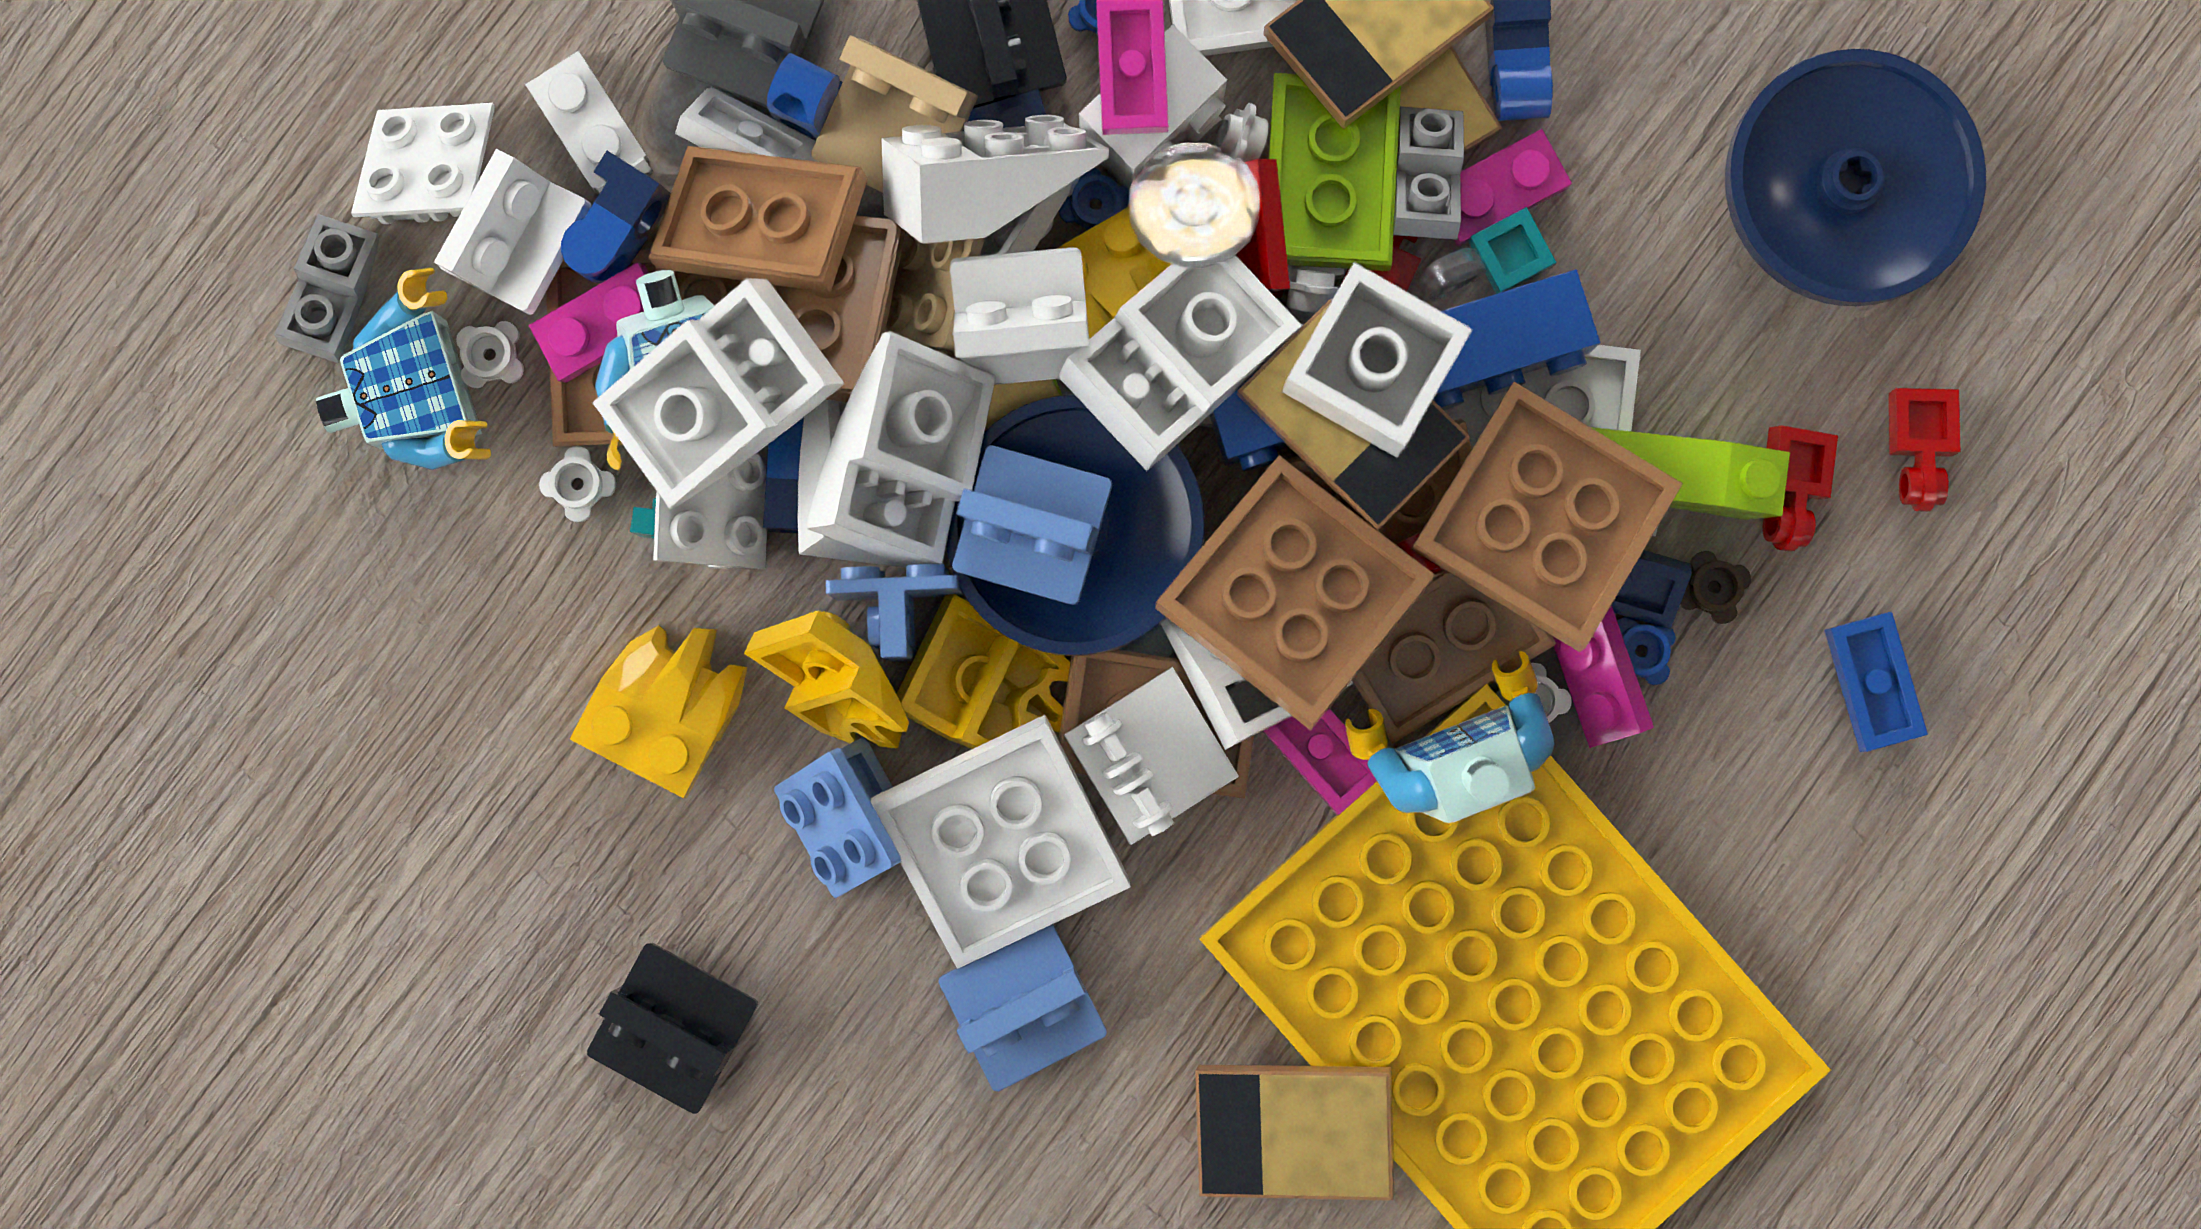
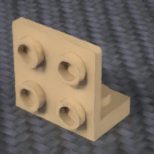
(878, 101)

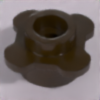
(1731, 581)

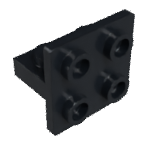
(993, 46)
(671, 1027)

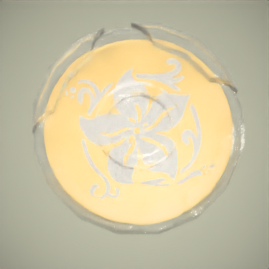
(1194, 205)

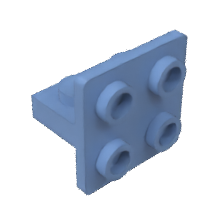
(1031, 524)
(893, 622)
(835, 818)
(1022, 1008)

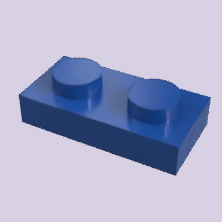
(1876, 682)

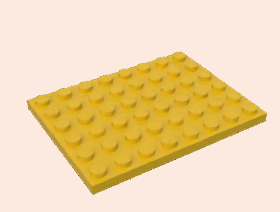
(1540, 1002)

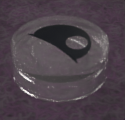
(1452, 273)

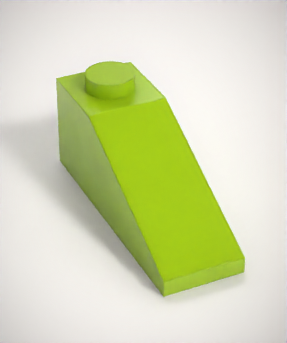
(1715, 474)

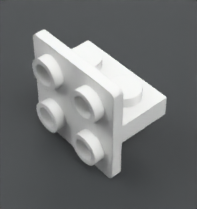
(511, 233)
(1019, 312)

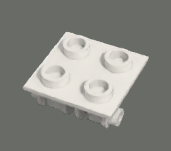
(422, 162)
(719, 523)
(1151, 756)

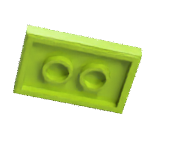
(1334, 179)

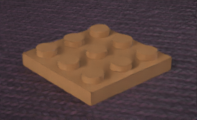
(1547, 517)
(1294, 592)

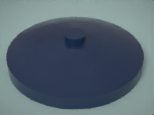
(1855, 177)
(1143, 543)

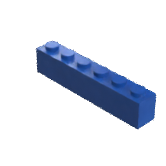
(1510, 336)

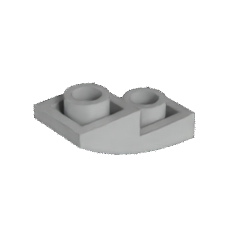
(1429, 173)
(329, 288)

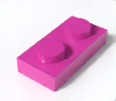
(1132, 66)
(1508, 183)
(578, 331)
(1604, 685)
(1323, 759)

